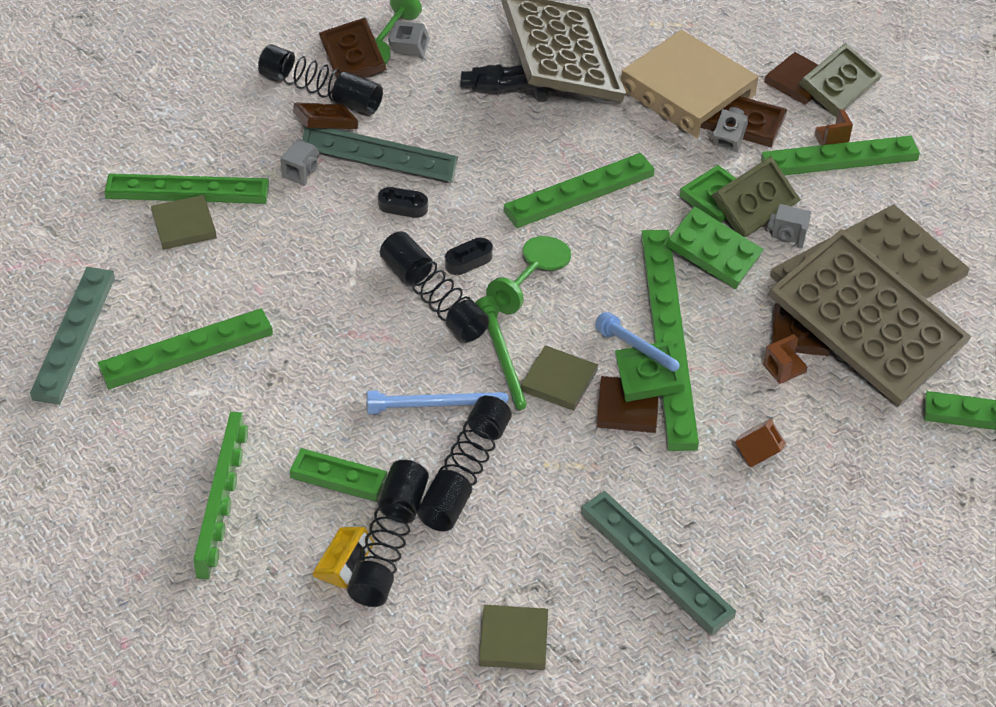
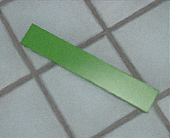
(182, 187)

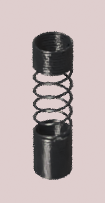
(347, 90)
(413, 266)
(451, 489)
(399, 502)

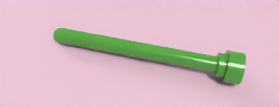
(490, 307)

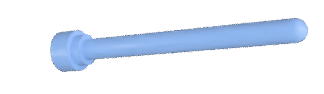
(610, 326)
(379, 402)

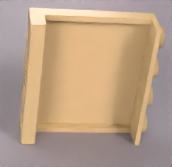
(687, 81)

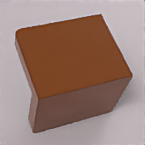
(835, 133)
(783, 361)
(760, 442)

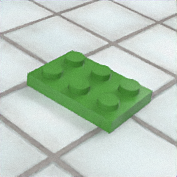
(714, 247)

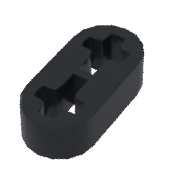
(403, 202)
(468, 256)

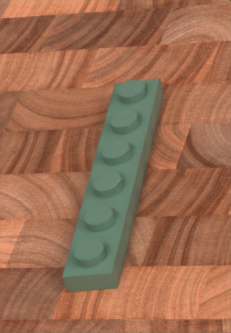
(382, 153)
(72, 336)
(658, 562)

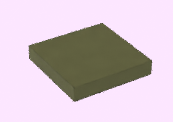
(183, 222)
(559, 378)
(514, 637)

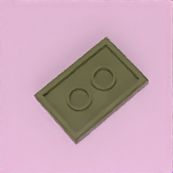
(840, 79)
(755, 196)

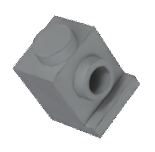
(409, 38)
(730, 136)
(299, 161)
(790, 224)

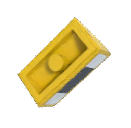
(342, 555)

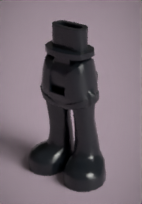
(498, 79)

